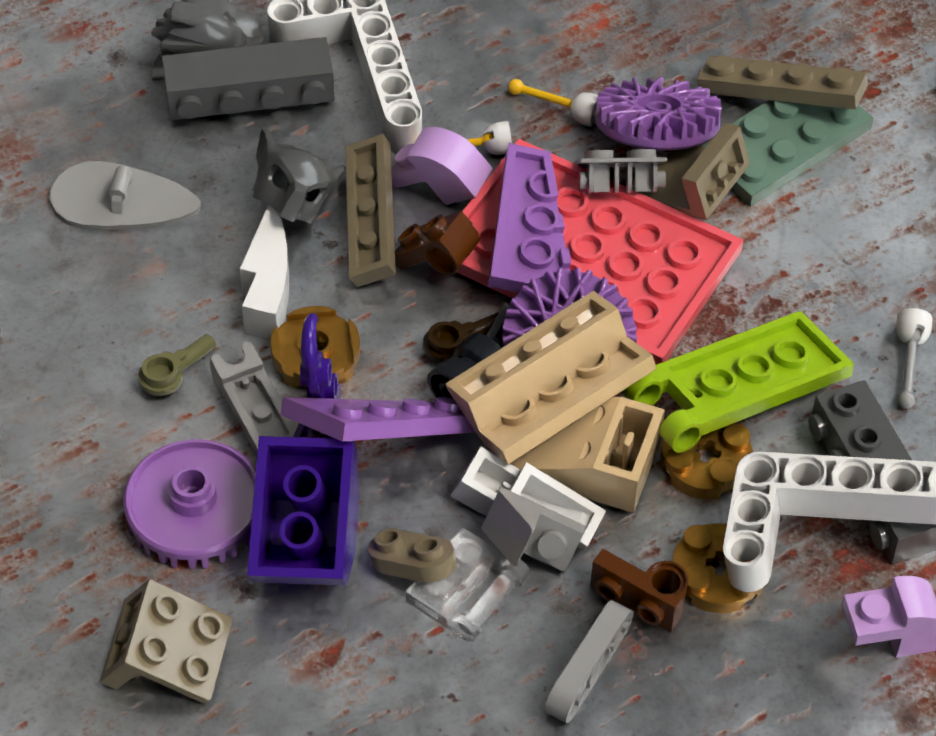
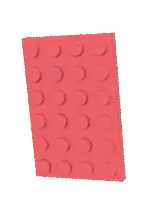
(649, 250)

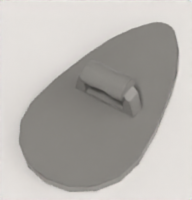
(119, 197)

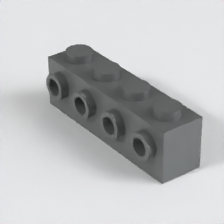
(248, 78)
(855, 426)

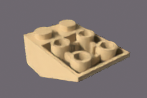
(603, 452)

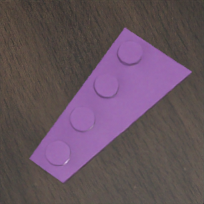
(527, 221)
(377, 418)

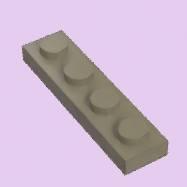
(783, 81)
(370, 210)

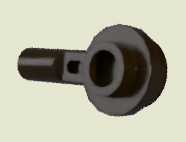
(447, 336)

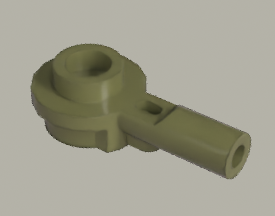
(163, 373)

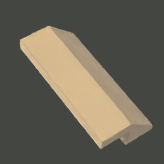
(550, 377)

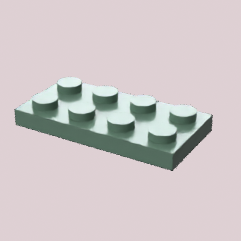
(789, 140)

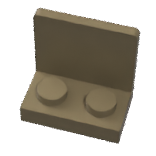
(703, 175)
(167, 641)

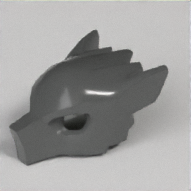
(201, 27)
(292, 179)

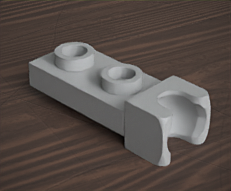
(251, 396)

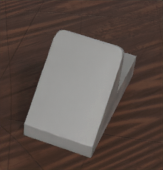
(529, 528)

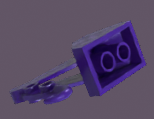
(305, 493)

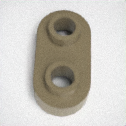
(412, 555)

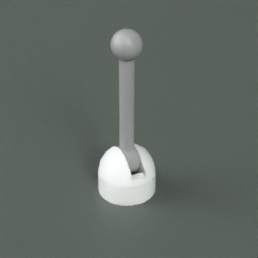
(913, 328)

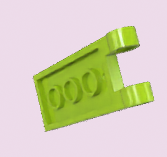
(741, 377)

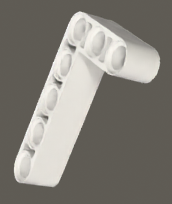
(376, 47)
(826, 496)

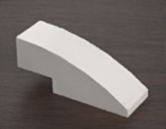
(265, 278)
(488, 472)

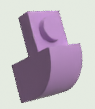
(445, 162)
(895, 613)

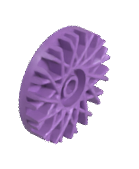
(658, 115)
(555, 292)
(191, 501)

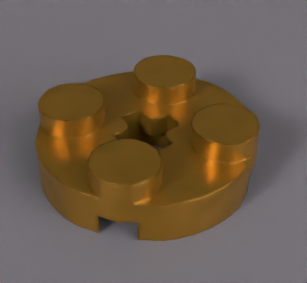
(332, 332)
(709, 478)
(708, 590)

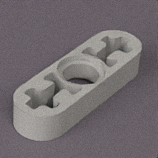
(588, 661)

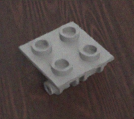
(598, 171)

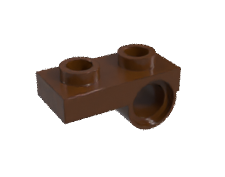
(440, 242)
(637, 589)

